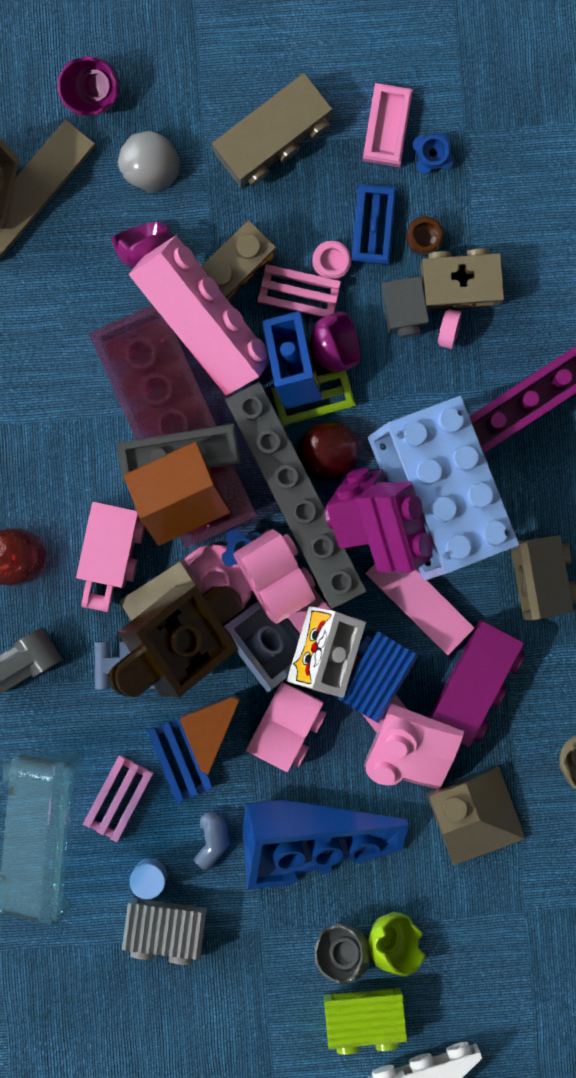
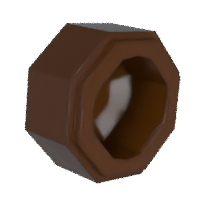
(424, 235)

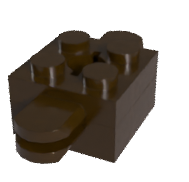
(185, 654)

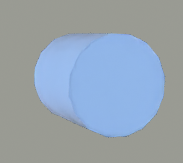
(148, 878)

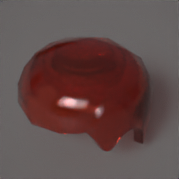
(328, 450)
(20, 556)

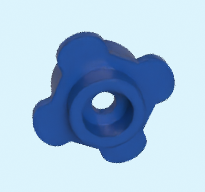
(440, 144)
(235, 540)

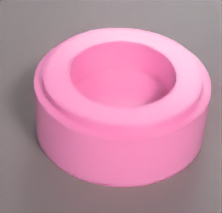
(331, 260)
(449, 328)

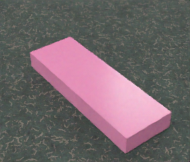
(423, 606)

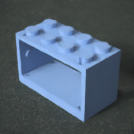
(452, 480)

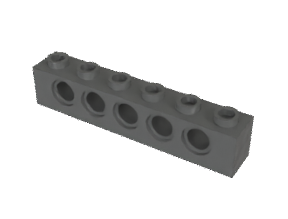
(295, 495)

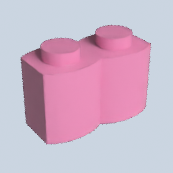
(275, 575)
(285, 727)

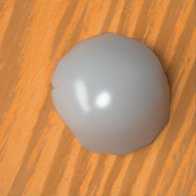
(149, 161)

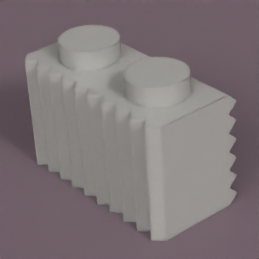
(164, 930)

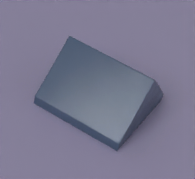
(264, 645)

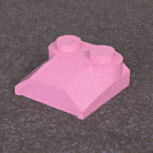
(412, 749)

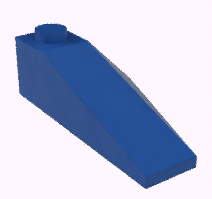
(300, 837)

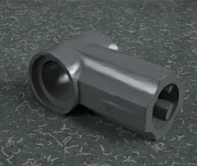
(28, 658)

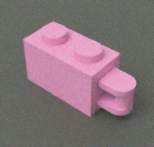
(108, 552)

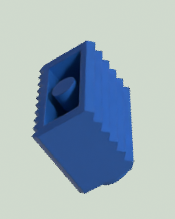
(377, 675)

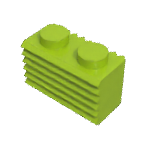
(365, 1020)

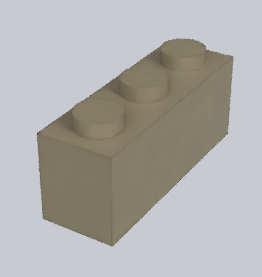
(273, 131)

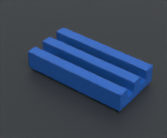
(370, 257)
(192, 790)

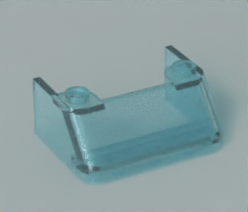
(37, 834)

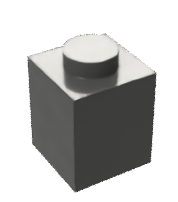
(404, 306)

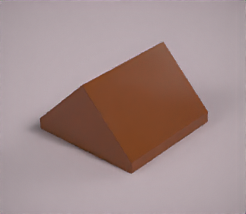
(175, 493)
(207, 727)

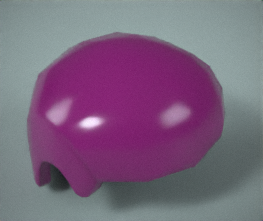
(88, 86)
(138, 241)
(335, 343)

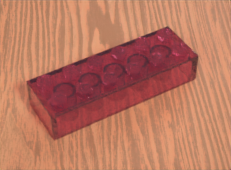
(164, 399)

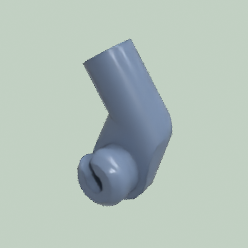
(216, 840)

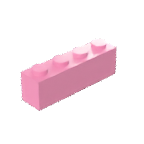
(201, 315)

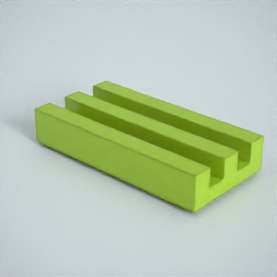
(324, 410)

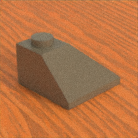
(475, 815)

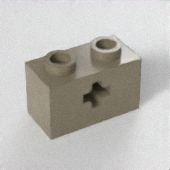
(482, 290)

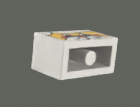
(326, 651)

